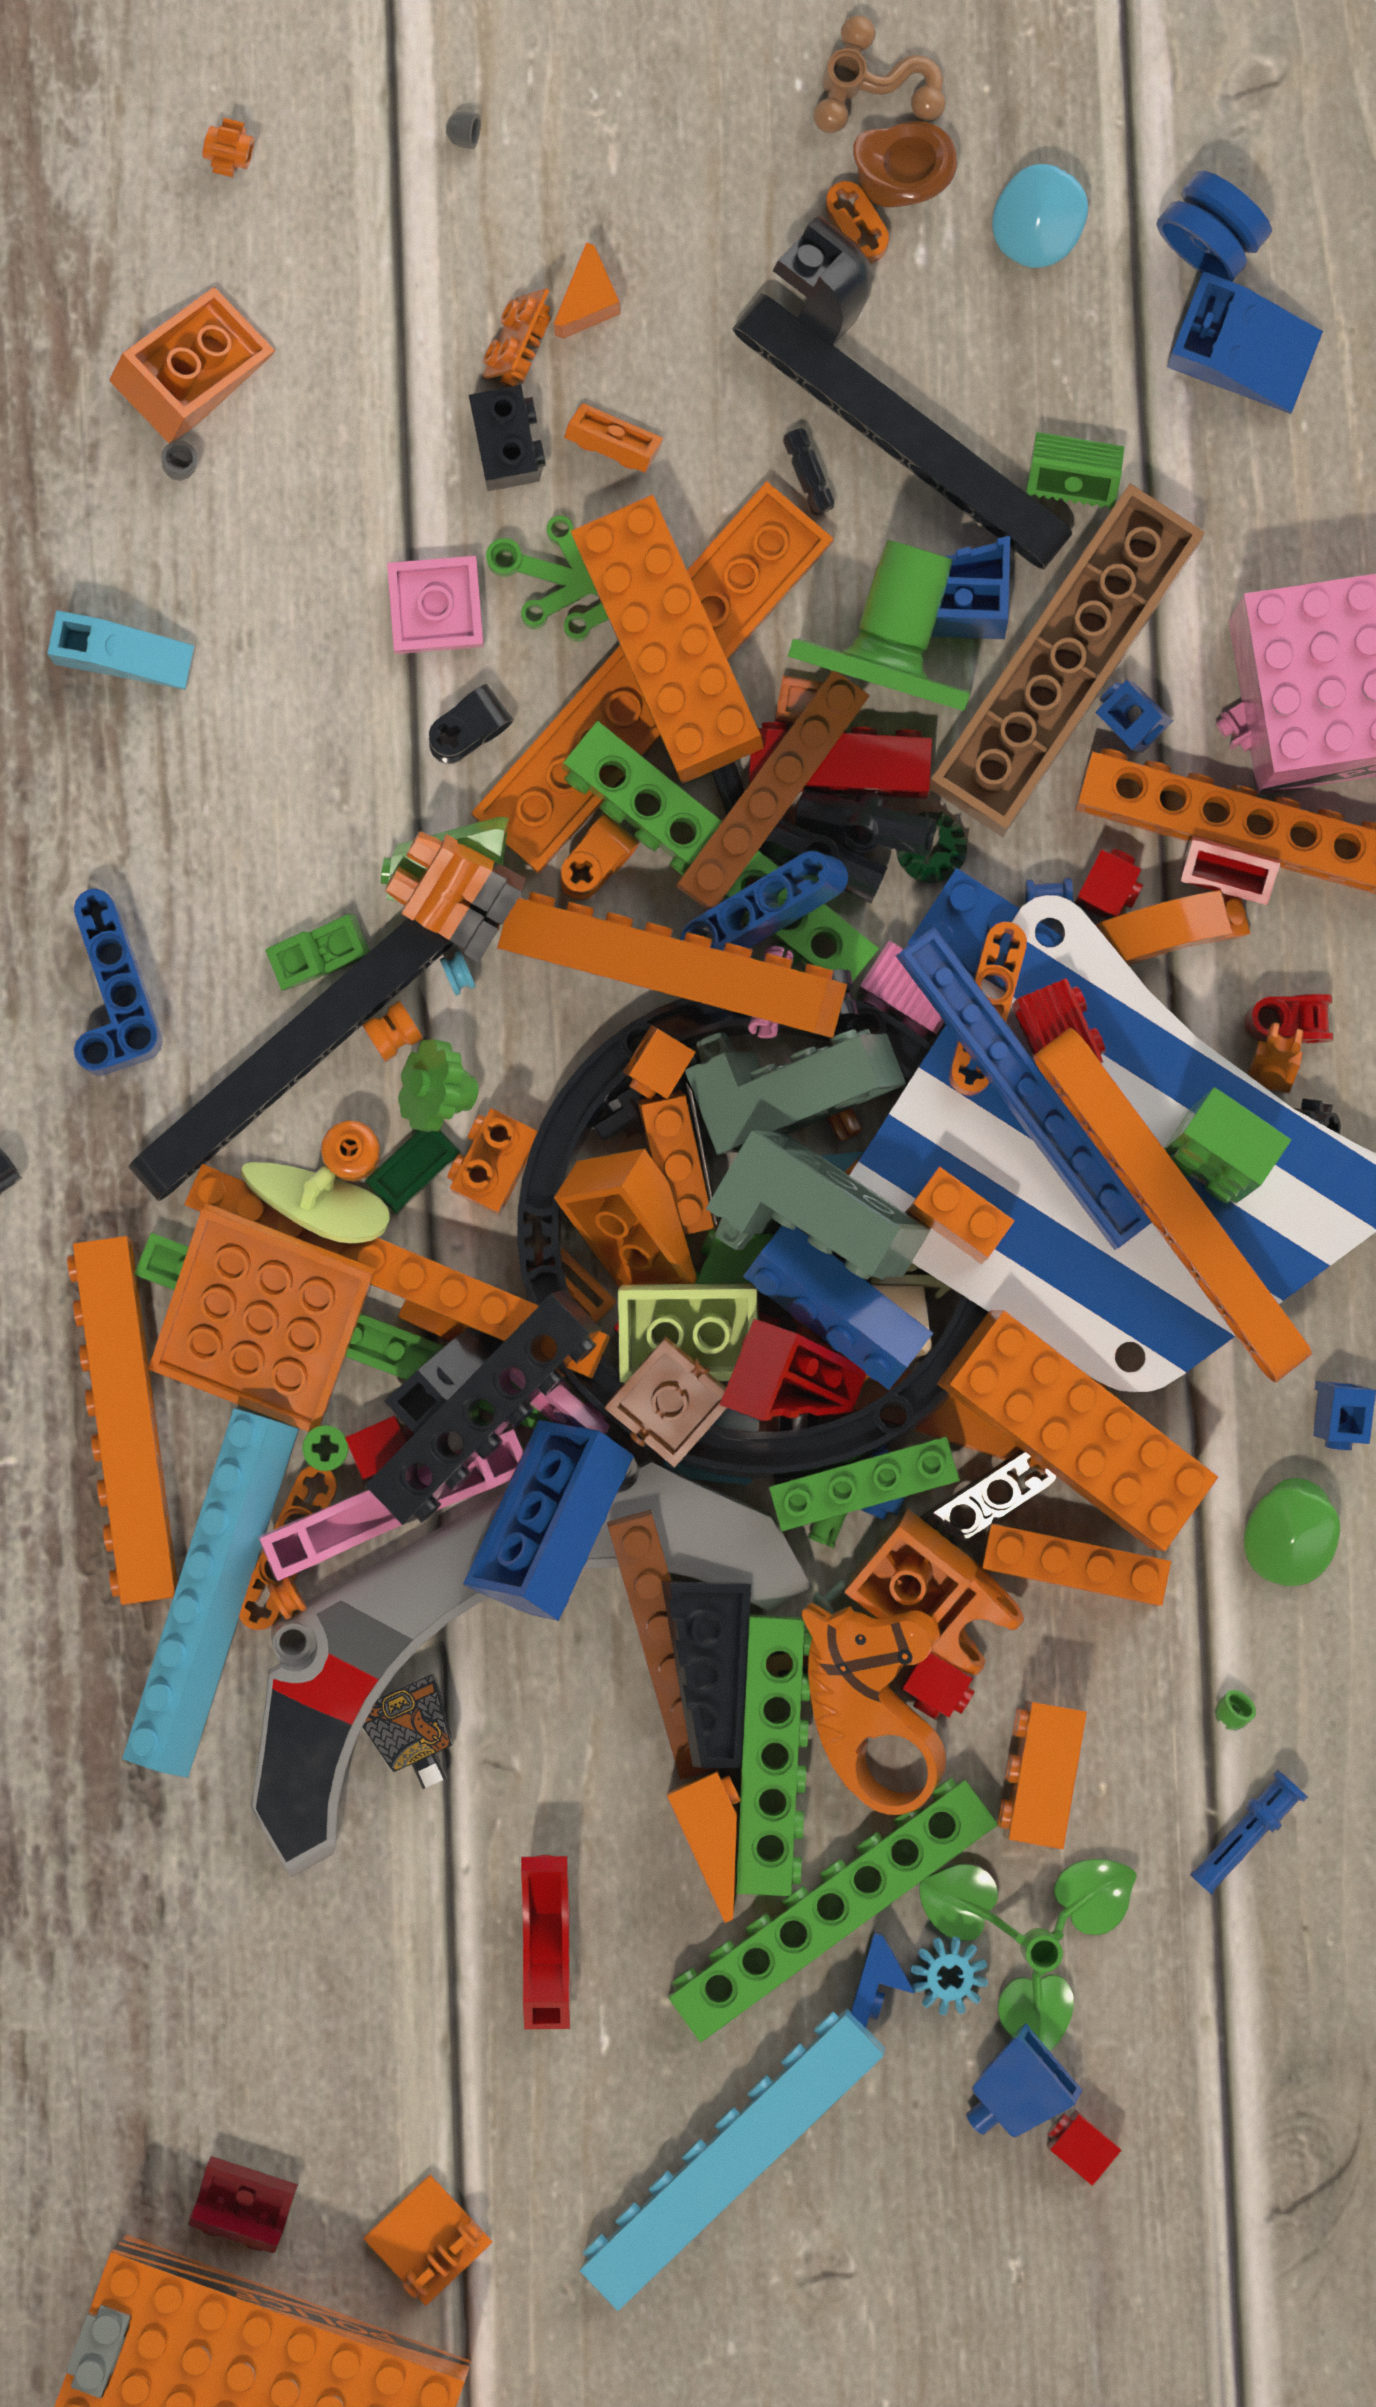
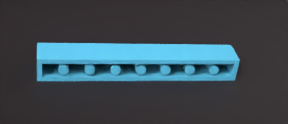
(210, 1594)
(731, 2158)

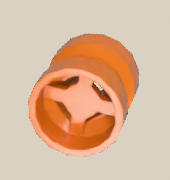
(392, 1031)

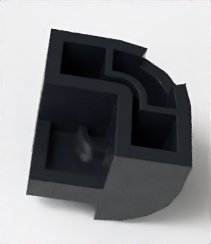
(832, 276)

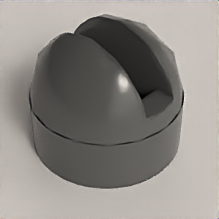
(464, 129)
(181, 454)

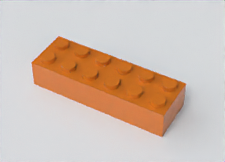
(667, 639)
(1077, 1430)

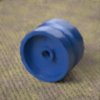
(1214, 226)

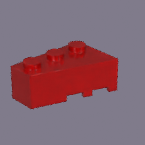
(790, 1376)

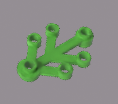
(575, 579)

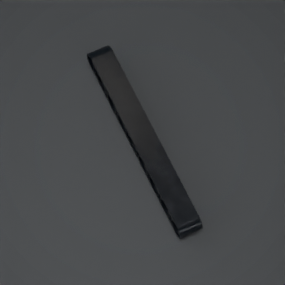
(902, 431)
(287, 1057)

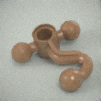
(858, 34)

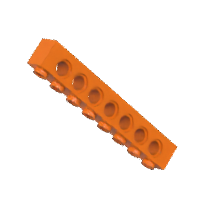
(1101, 799)

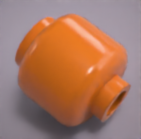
(356, 1166)

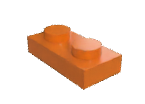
(613, 437)

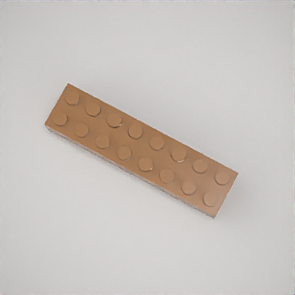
(1066, 660)

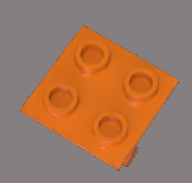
(522, 322)
(427, 2240)

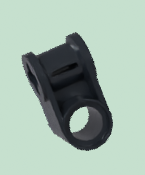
(474, 720)

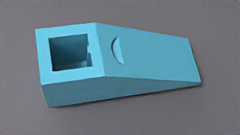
(118, 650)

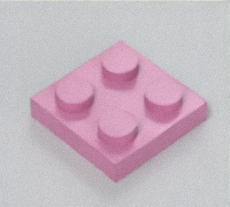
(435, 605)

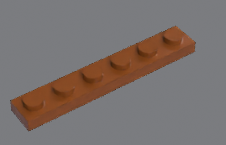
(772, 790)
(642, 1571)

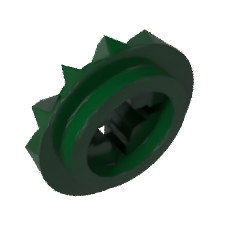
(942, 864)

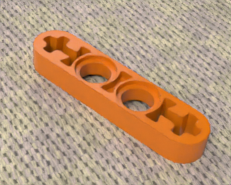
(1002, 1005)
(288, 1510)

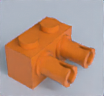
(493, 1161)

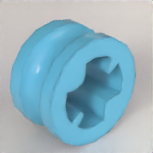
(457, 973)

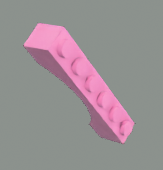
(365, 1517)

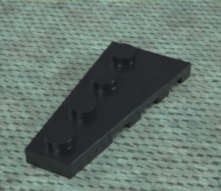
(710, 1657)

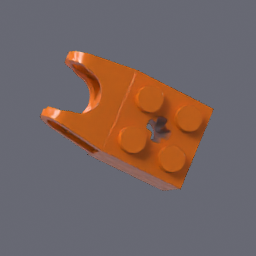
(945, 1587)

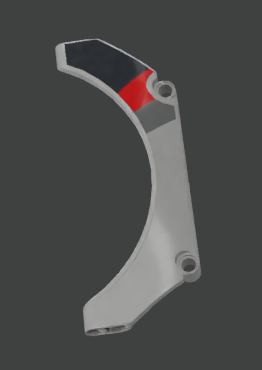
(384, 1613)

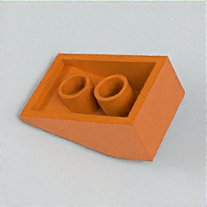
(190, 364)
(628, 1218)
(709, 1824)

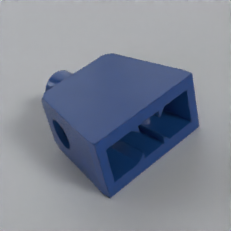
(1022, 2087)

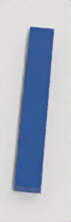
(1023, 1087)

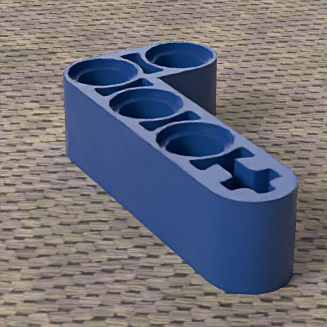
(763, 905)
(110, 979)

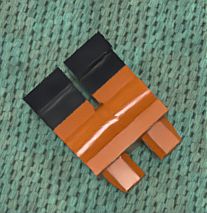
(457, 892)

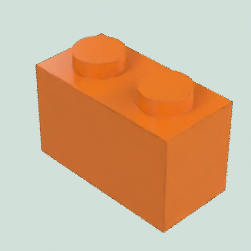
(960, 1215)

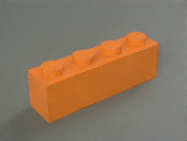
(1075, 1565)

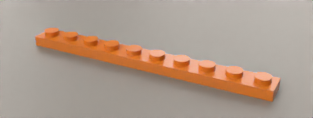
(396, 1268)

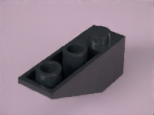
(441, 1377)

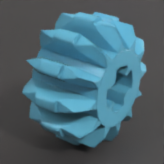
(949, 1960)

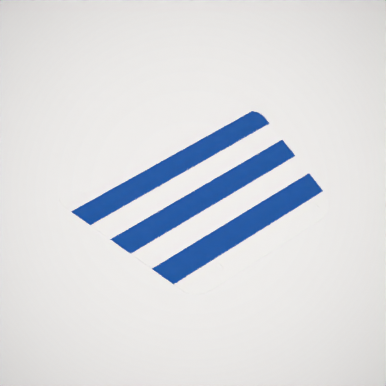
(1054, 1261)

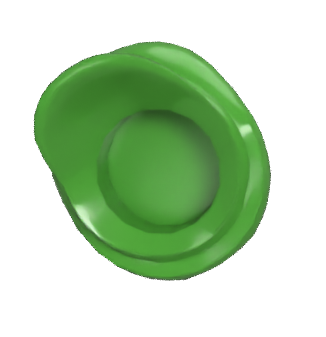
(1292, 1533)

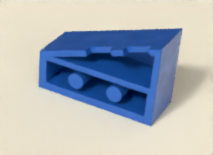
(976, 593)

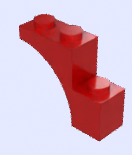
(546, 1942)

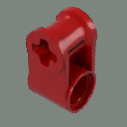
(1296, 1012)

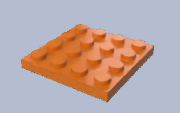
(261, 1318)

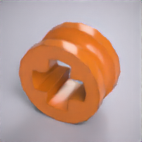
(287, 1597)

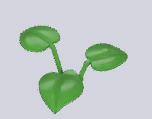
(1094, 1897)

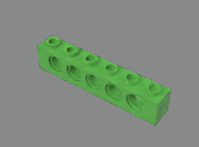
(753, 1871)

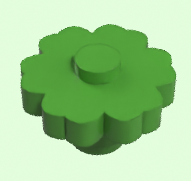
(435, 1086)

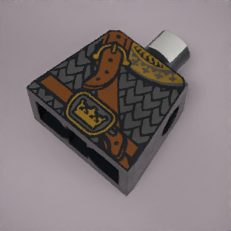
(411, 1729)

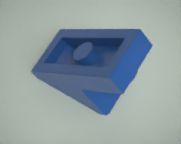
(879, 1968)

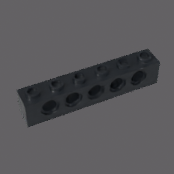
(397, 1481)

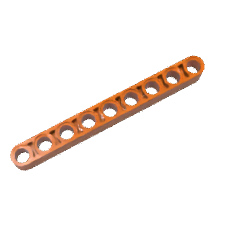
(1172, 1205)

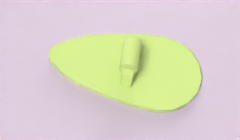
(319, 1201)

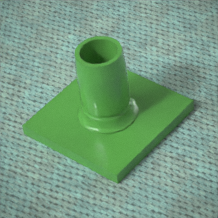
(894, 627)

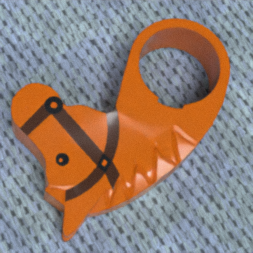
(851, 1698)

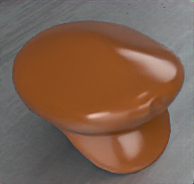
(904, 163)

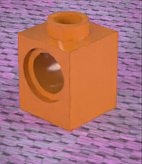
(657, 1064)

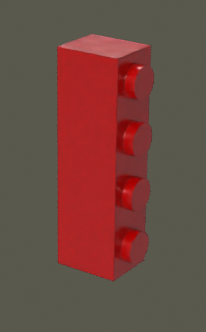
(862, 762)

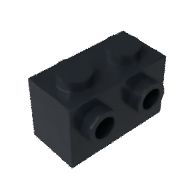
(505, 437)

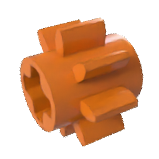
(228, 147)

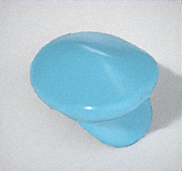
(1040, 216)

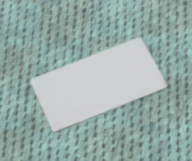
(700, 1149)

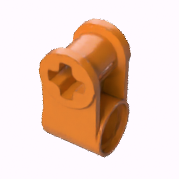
(602, 852)

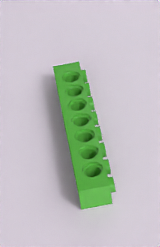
(604, 748)
(709, 2015)

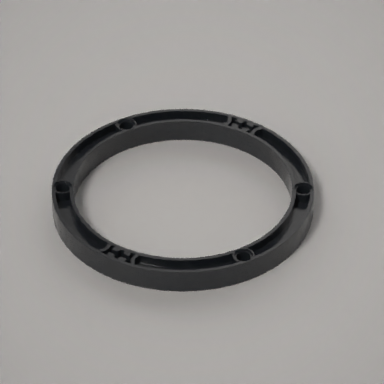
(719, 1449)

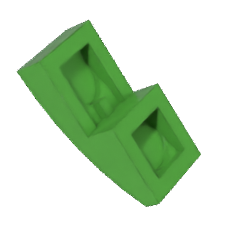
(317, 952)

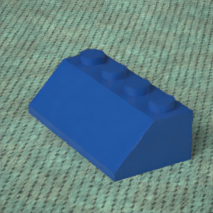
(838, 1305)
(549, 1519)

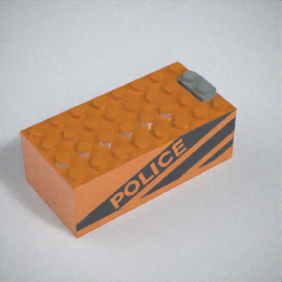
(208, 2338)

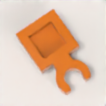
(1277, 1061)

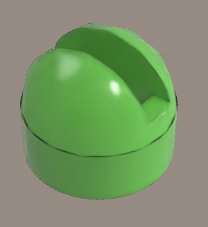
(1241, 1703)

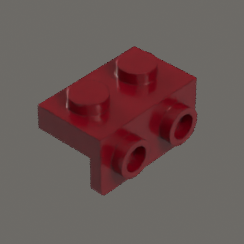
(243, 2205)

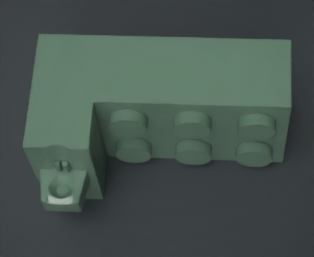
(819, 1083)
(789, 1185)

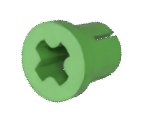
(316, 1437)

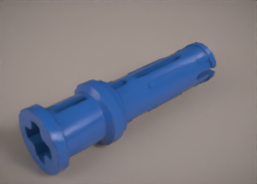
(1262, 1816)

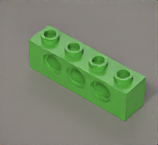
(864, 1484)

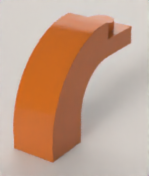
(1176, 925)

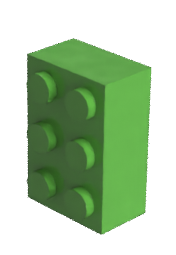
(1225, 1147)

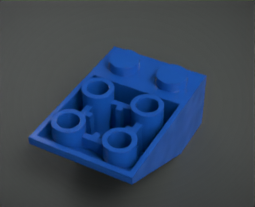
(1244, 344)

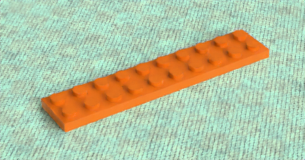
(739, 585)

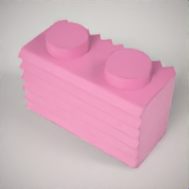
(893, 989)

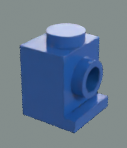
(1115, 709)
(1356, 1417)

